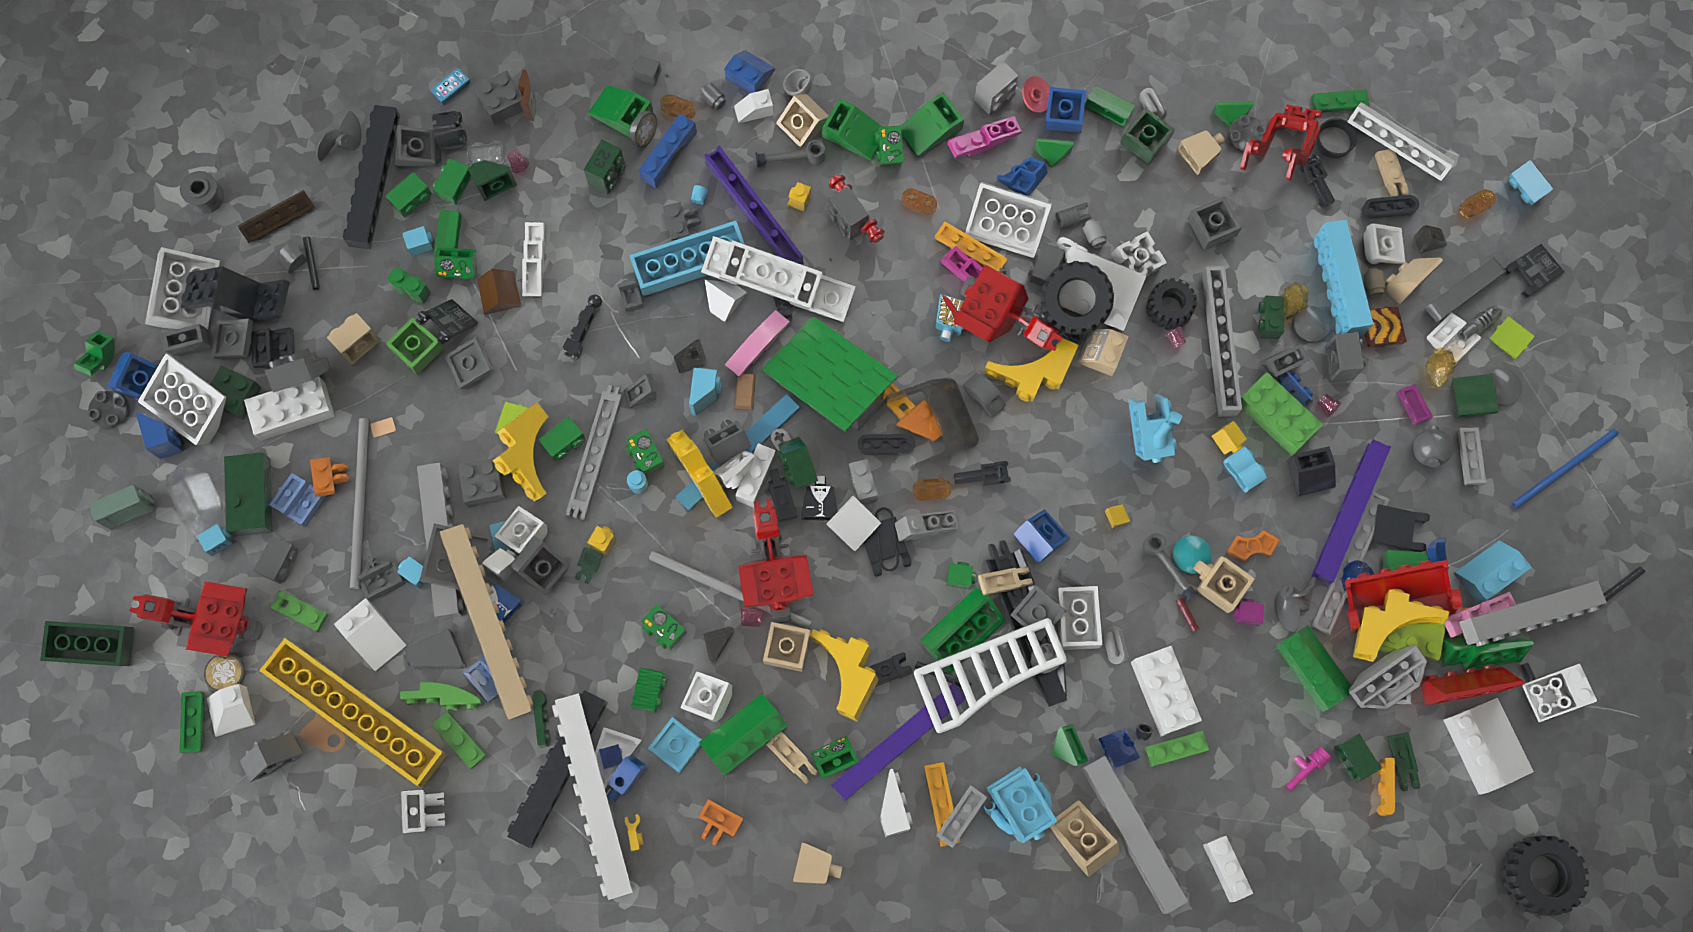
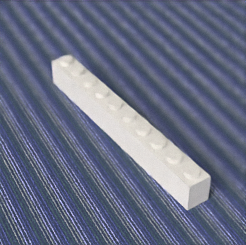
(593, 797)

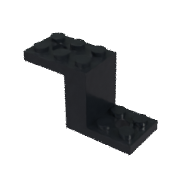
(235, 294)

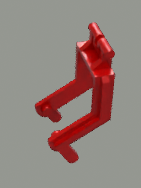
(1295, 120)

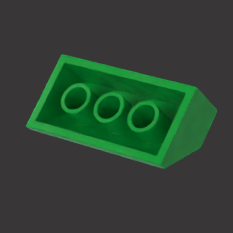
(963, 627)
(1315, 668)
(743, 734)

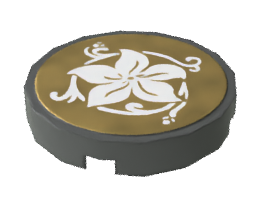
(643, 128)
(223, 673)

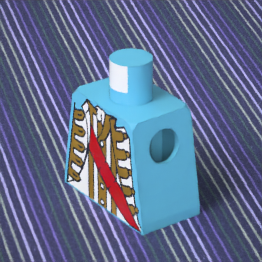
(947, 311)

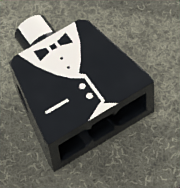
(819, 502)

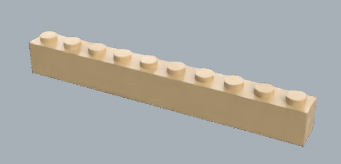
(485, 621)

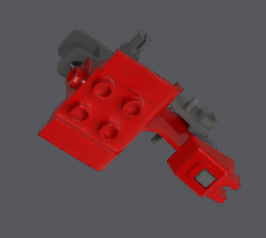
(996, 304)
(773, 579)
(214, 621)

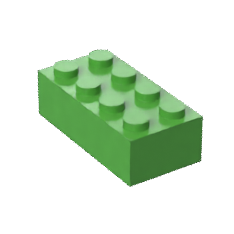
(1279, 414)

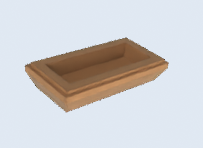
(745, 392)

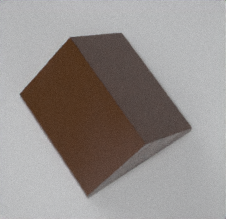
(498, 291)

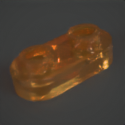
(679, 106)
(918, 202)
(1476, 204)
(931, 489)

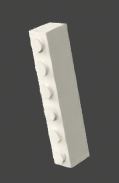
(1401, 141)

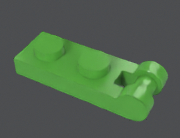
(299, 611)

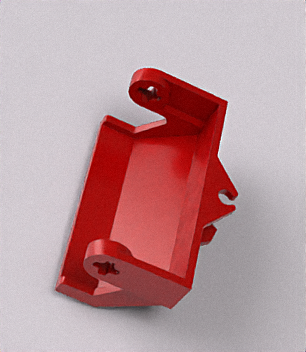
(1425, 583)

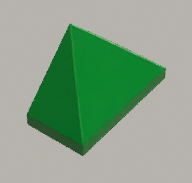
(1230, 111)
(1053, 150)
(1069, 746)

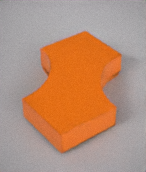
(1245, 547)

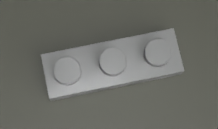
(1471, 456)
(961, 816)

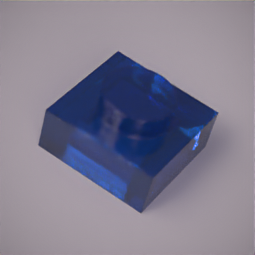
(610, 756)

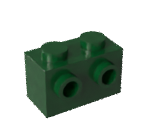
(1271, 317)

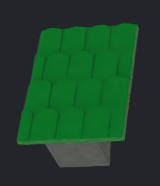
(831, 375)

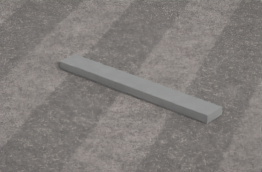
(1335, 594)

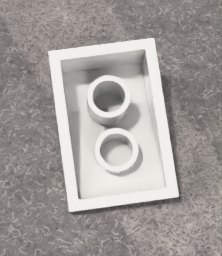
(370, 634)

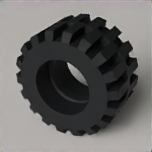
(1178, 291)

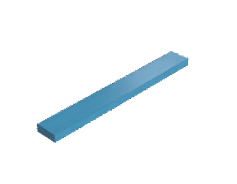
(756, 434)

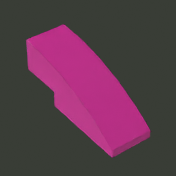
(960, 264)

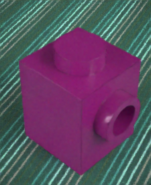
(1249, 613)

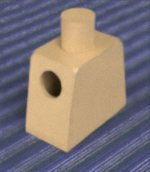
(1201, 150)
(815, 866)

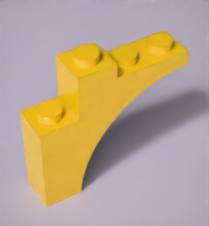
(1028, 377)
(518, 458)
(699, 472)
(1396, 614)
(856, 680)

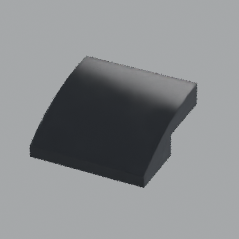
(270, 345)

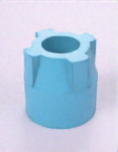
(699, 194)

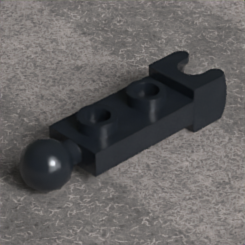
(573, 346)
(891, 669)

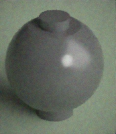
(1432, 446)

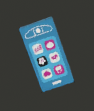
(450, 86)

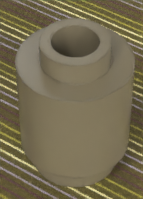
(1374, 282)

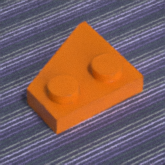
(921, 422)

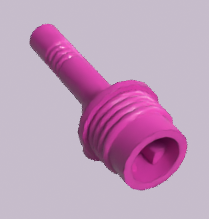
(1317, 759)

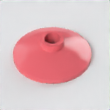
(1036, 94)

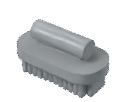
(1151, 101)
(1115, 645)

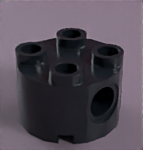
(449, 130)

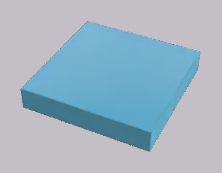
(675, 745)

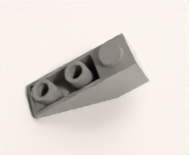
(925, 525)

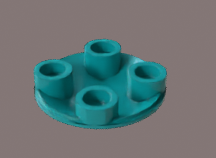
(1190, 551)

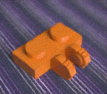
(322, 476)
(721, 819)

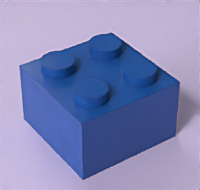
(1065, 110)

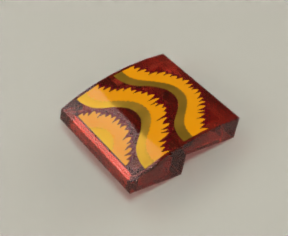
(1386, 328)

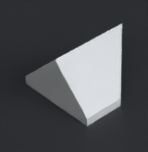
(723, 298)

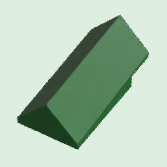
(1499, 652)

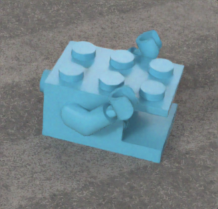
(1153, 431)
(1022, 805)

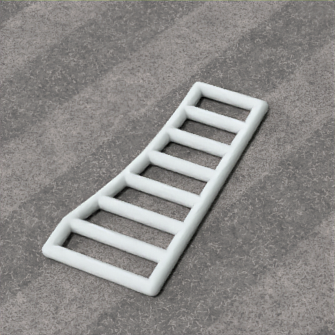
(990, 692)

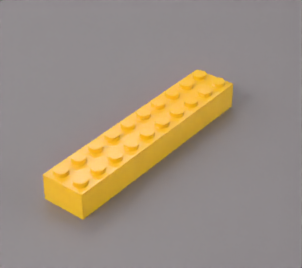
(353, 712)

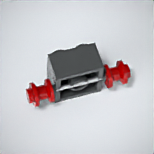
(850, 213)

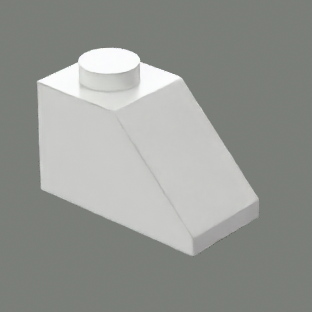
(754, 106)
(499, 563)

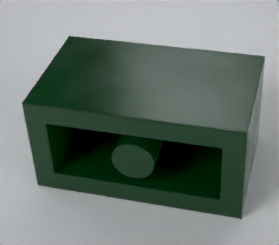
(1357, 758)

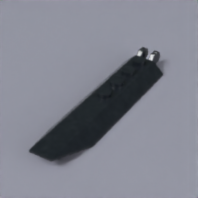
(1051, 684)

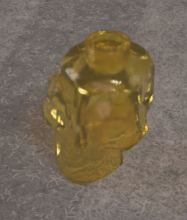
(1295, 299)
(1440, 366)

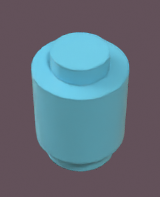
(637, 482)

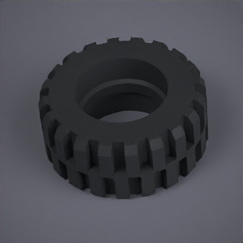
(1103, 297)
(1569, 866)

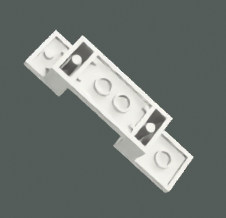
(778, 277)

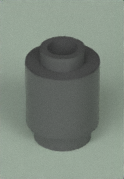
(712, 96)

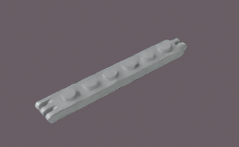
(594, 452)

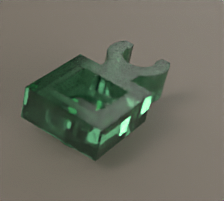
(589, 562)

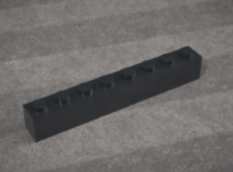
(371, 177)
(550, 780)

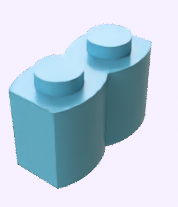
(1245, 469)

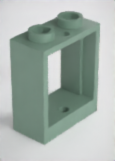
(122, 507)

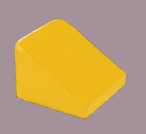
(1117, 516)

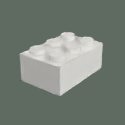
(1081, 623)

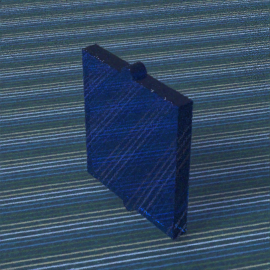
(1119, 748)

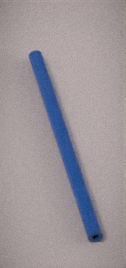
(1565, 468)

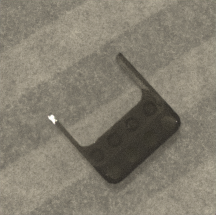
(950, 416)

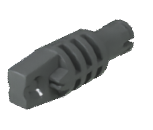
(1480, 322)

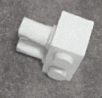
(413, 810)

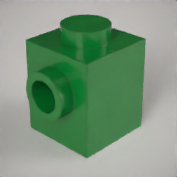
(960, 575)

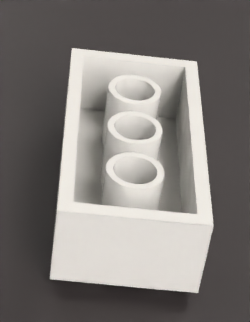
(289, 409)
(1166, 691)

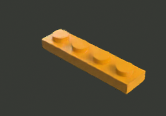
(970, 247)
(939, 794)

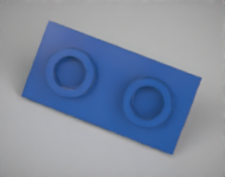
(1291, 382)

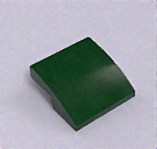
(1475, 395)

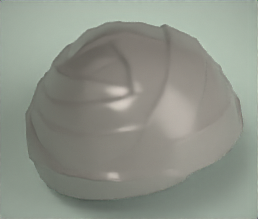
(797, 82)

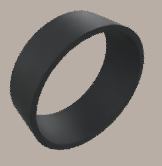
(1345, 126)

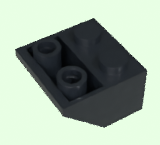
(1313, 471)

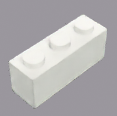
(756, 476)
(1228, 869)

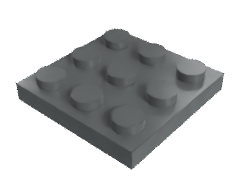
(437, 566)

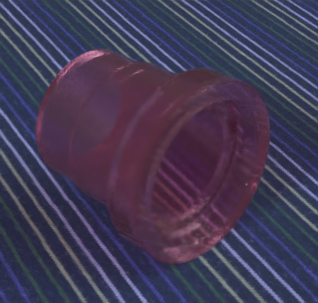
(517, 161)
(1176, 337)
(1328, 404)

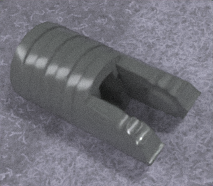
(1070, 216)

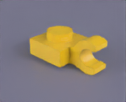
(635, 838)

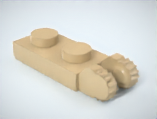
(1391, 172)
(1003, 580)
(790, 755)

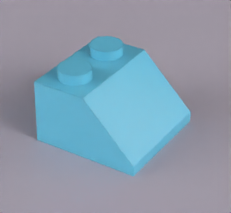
(704, 389)

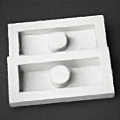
(1446, 337)

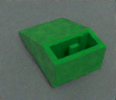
(619, 108)
(932, 124)
(851, 129)

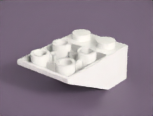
(1559, 692)
(893, 813)

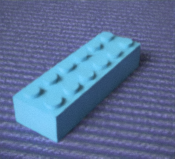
(678, 260)
(1343, 278)

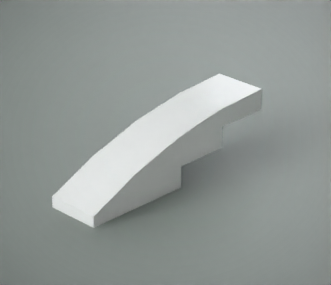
(533, 259)

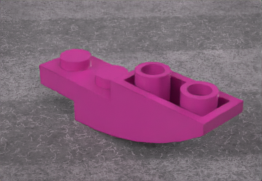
(984, 139)

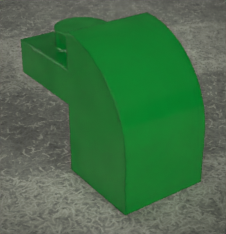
(98, 354)

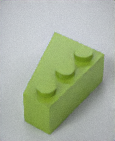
(1426, 637)

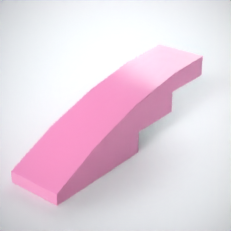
(757, 343)
(1497, 603)

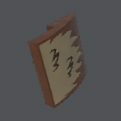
(528, 96)

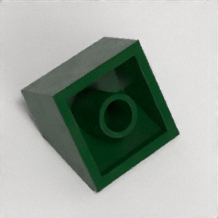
(491, 178)

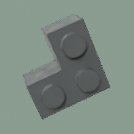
(270, 754)

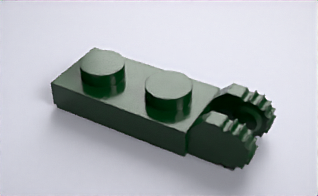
(541, 717)
(1405, 761)

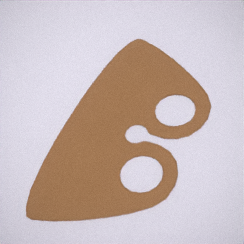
(319, 731)

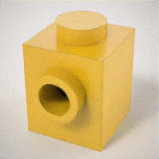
(1229, 438)
(602, 540)

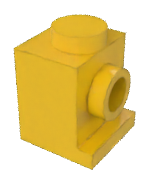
(799, 196)

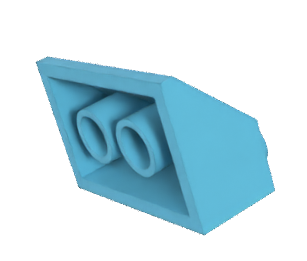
(1492, 571)

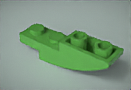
(449, 696)

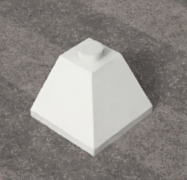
(230, 709)

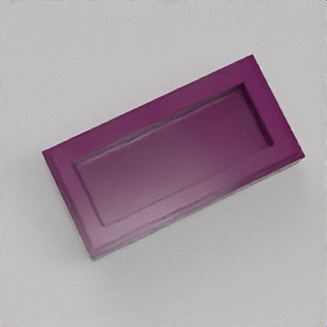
(1414, 404)

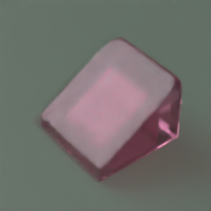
(751, 617)

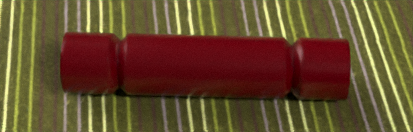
(1187, 615)

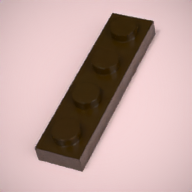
(276, 216)

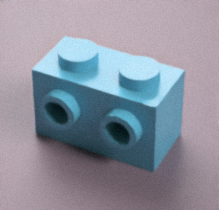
(1530, 183)

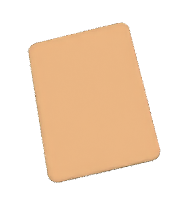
(383, 427)

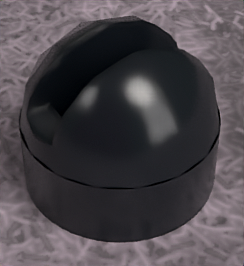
(1143, 731)

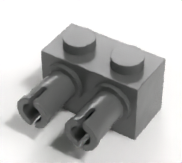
(727, 441)

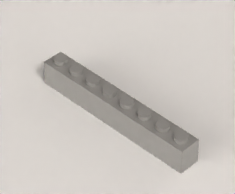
(1221, 341)
(437, 510)
(1533, 612)
(1135, 836)

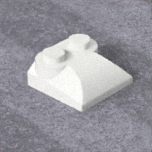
(1383, 244)
(734, 469)
(521, 529)
(707, 697)

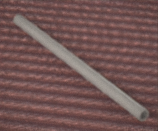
(359, 503)
(717, 584)

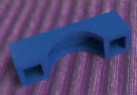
(657, 163)

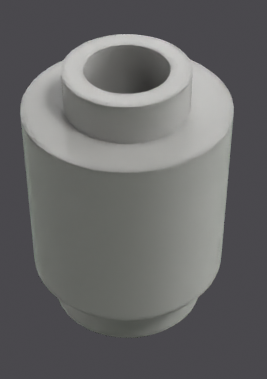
(1095, 233)

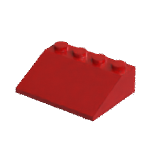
(1468, 684)

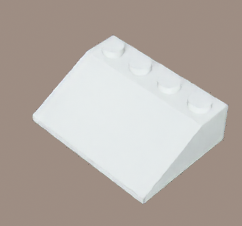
(1008, 219)
(168, 287)
(1126, 287)
(184, 401)
(1488, 746)

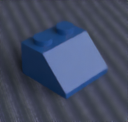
(748, 71)
(131, 375)
(158, 437)
(1041, 535)

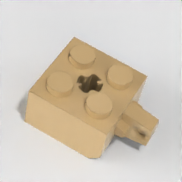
(1212, 583)

